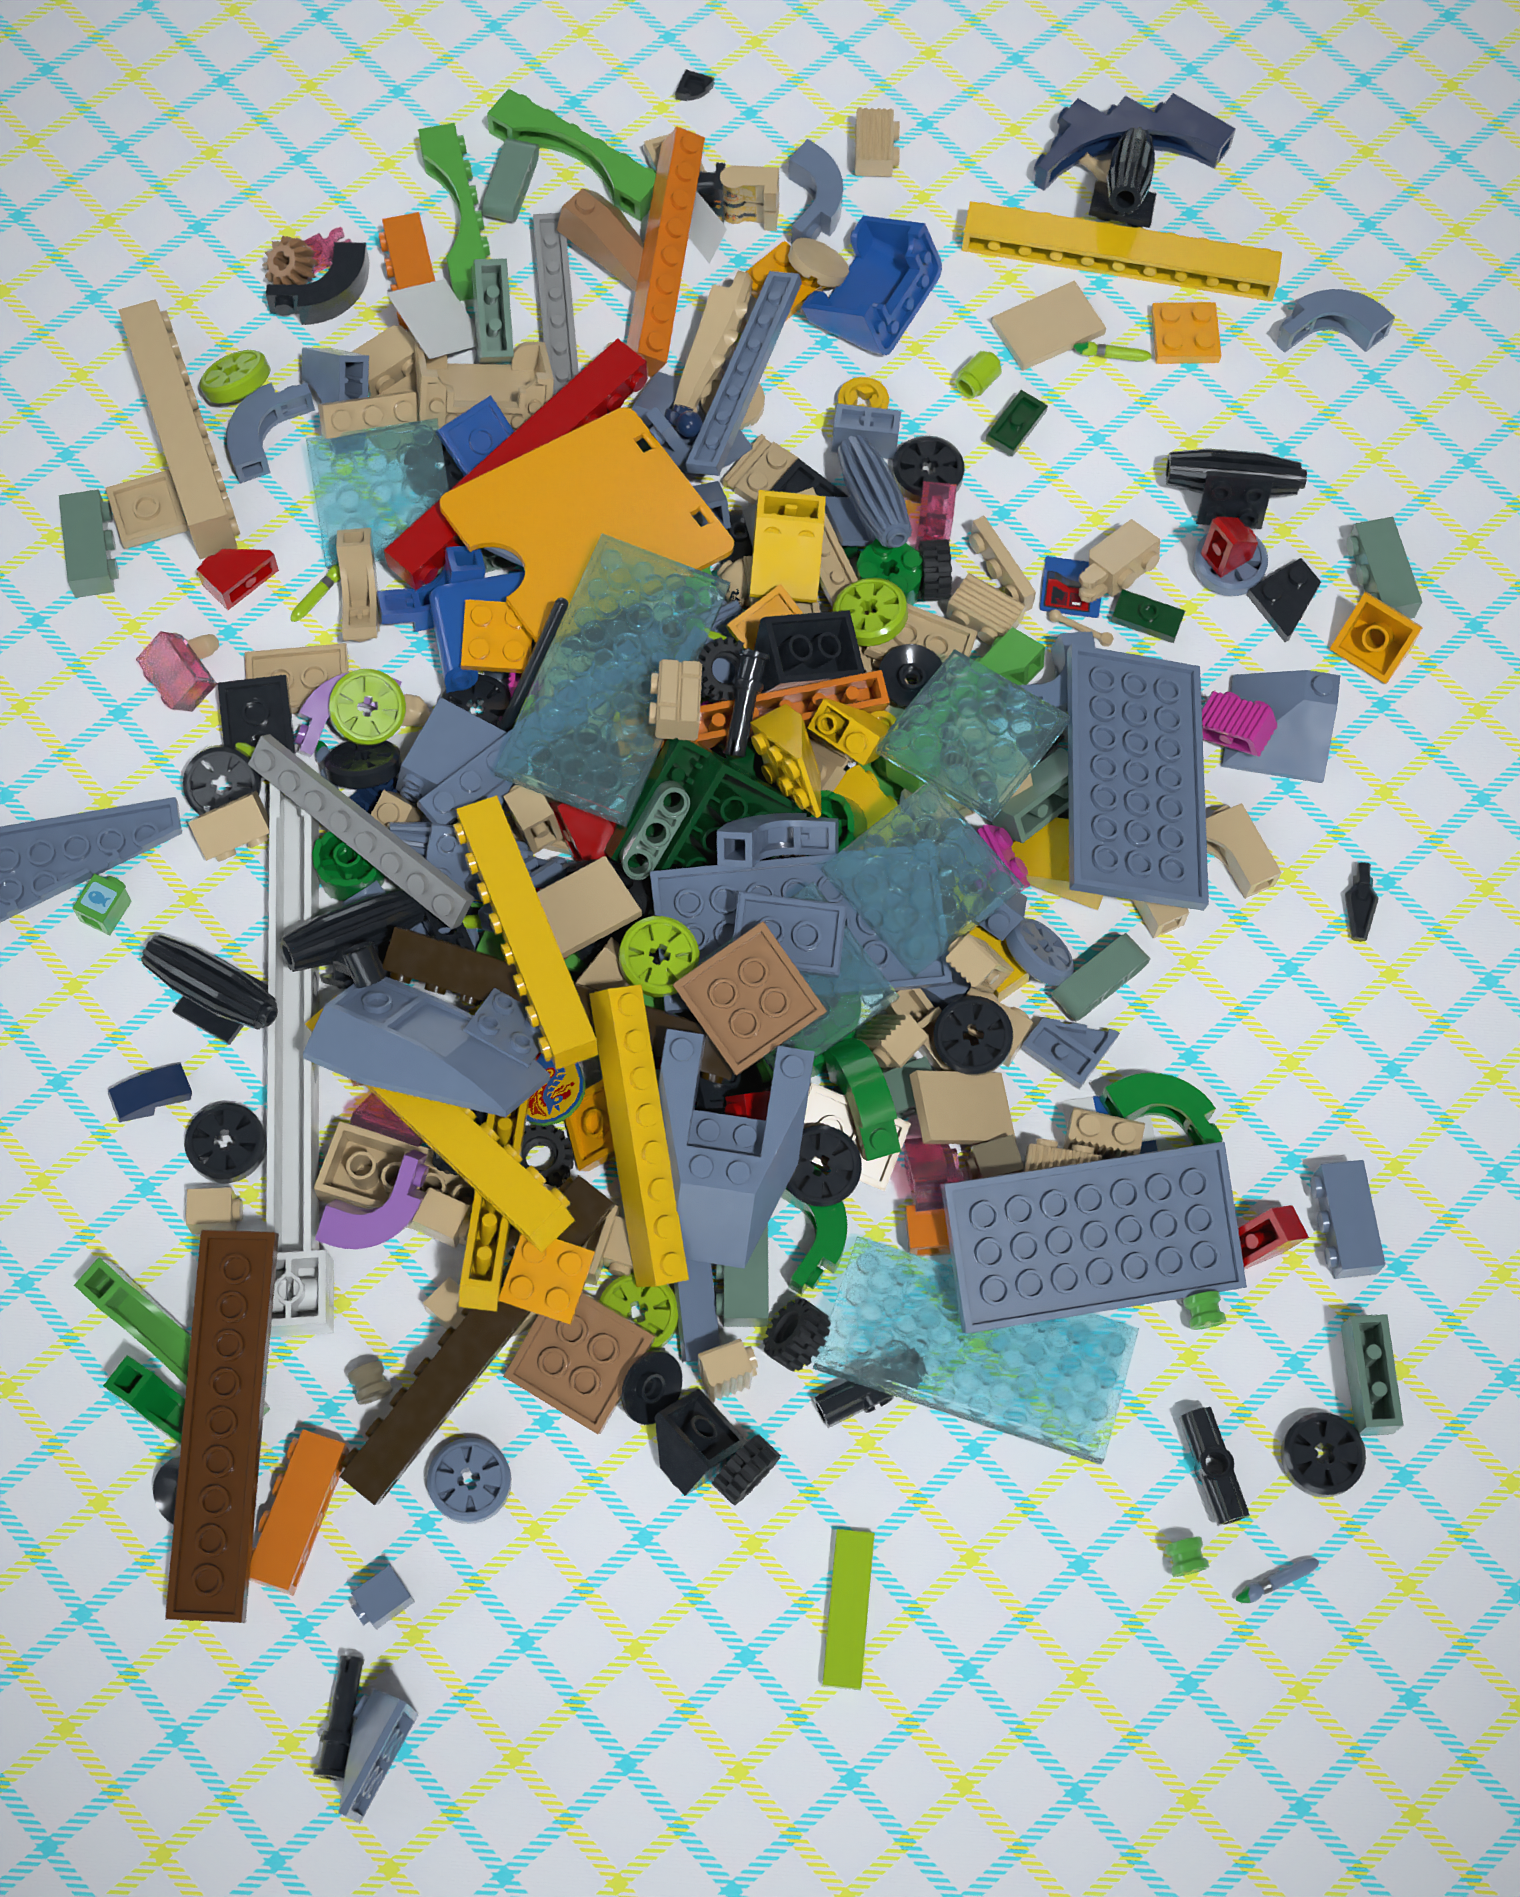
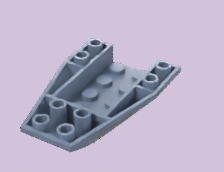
(417, 1047)

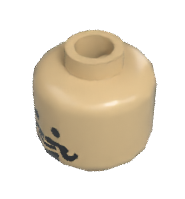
(735, 574)

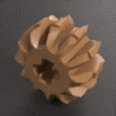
(289, 262)

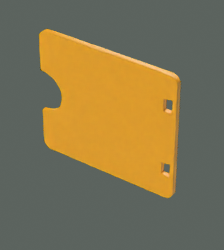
(570, 492)

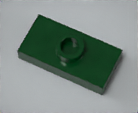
(1016, 423)
(1148, 616)

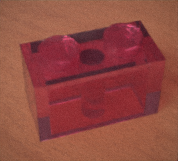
(935, 512)
(176, 671)
(928, 1168)

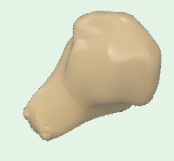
(1097, 167)
(416, 711)

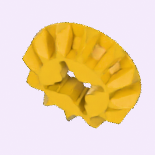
(865, 388)

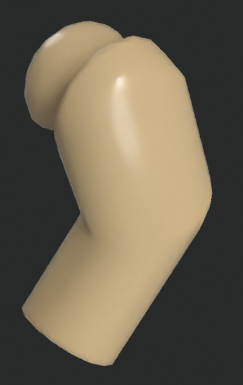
(204, 645)

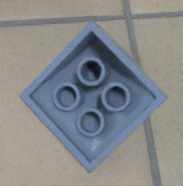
(1305, 719)
(375, 1743)

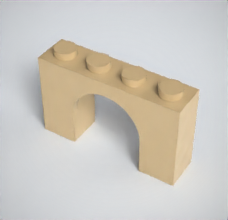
(1240, 848)

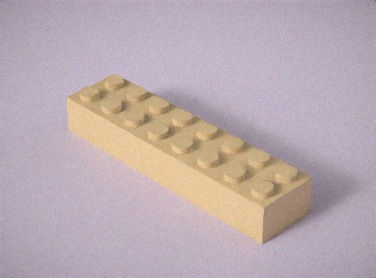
(180, 428)
(364, 1170)

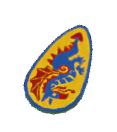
(558, 1096)

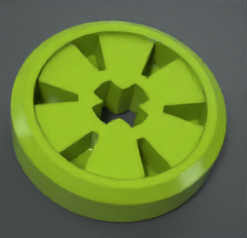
(235, 376)
(878, 595)
(382, 722)
(647, 937)
(659, 1301)

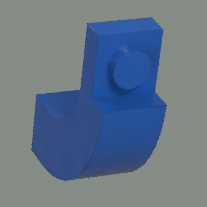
(414, 605)

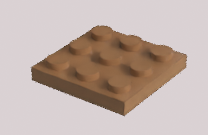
(749, 998)
(582, 1363)

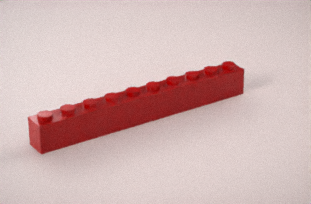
(590, 395)

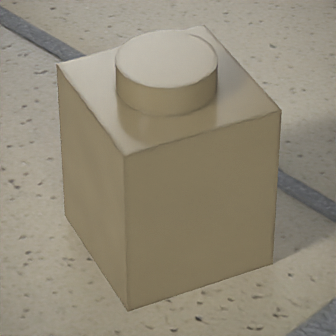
(994, 1158)

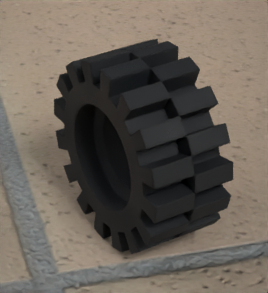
(936, 569)
(709, 684)
(558, 1144)
(796, 1334)
(746, 1469)

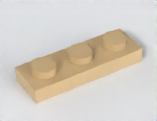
(367, 413)
(1000, 562)

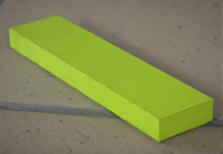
(848, 1610)

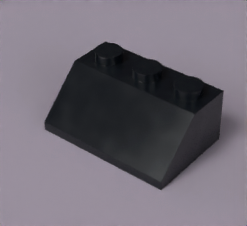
(808, 649)

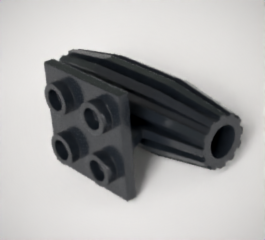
(1129, 178)
(1234, 482)
(355, 923)
(213, 991)

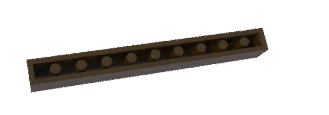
(476, 974)
(454, 1369)

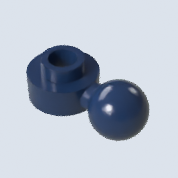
(685, 419)

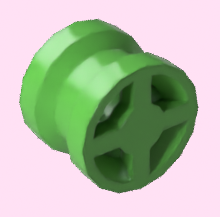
(1204, 1310)
(1187, 1556)

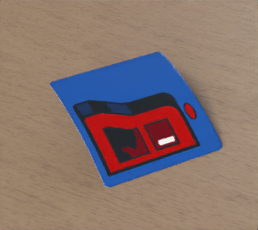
(1062, 588)

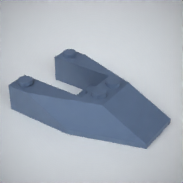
(729, 1166)

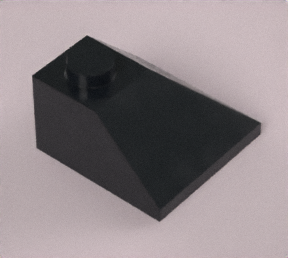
(694, 1441)

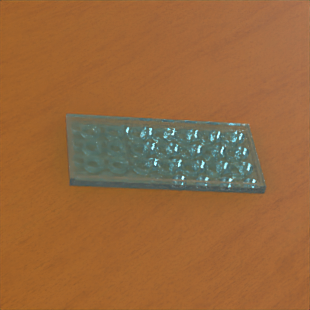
(588, 712)
(1037, 1381)

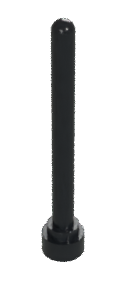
(533, 666)

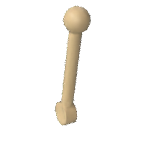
(1105, 638)

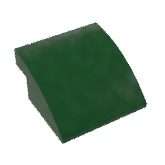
(717, 796)

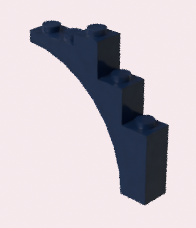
(1174, 128)

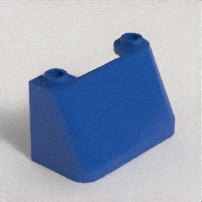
(884, 285)
(448, 612)

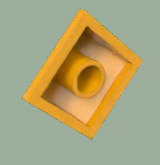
(1376, 638)

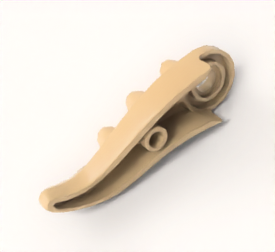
(714, 339)

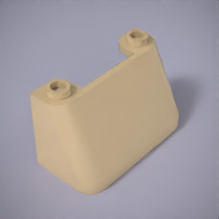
(453, 388)

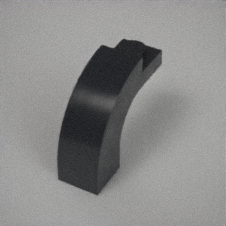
(328, 295)

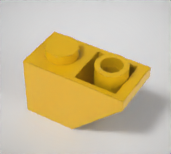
(849, 730)

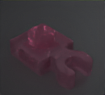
(324, 248)

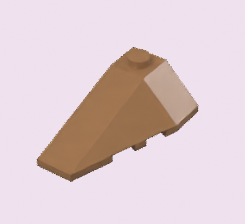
(603, 234)

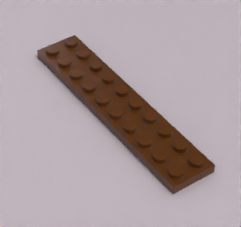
(222, 1427)

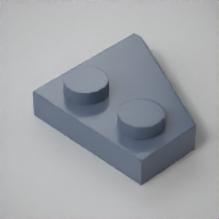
(1069, 1048)

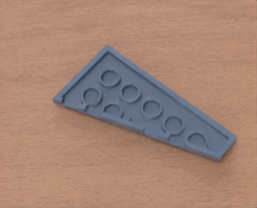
(64, 851)

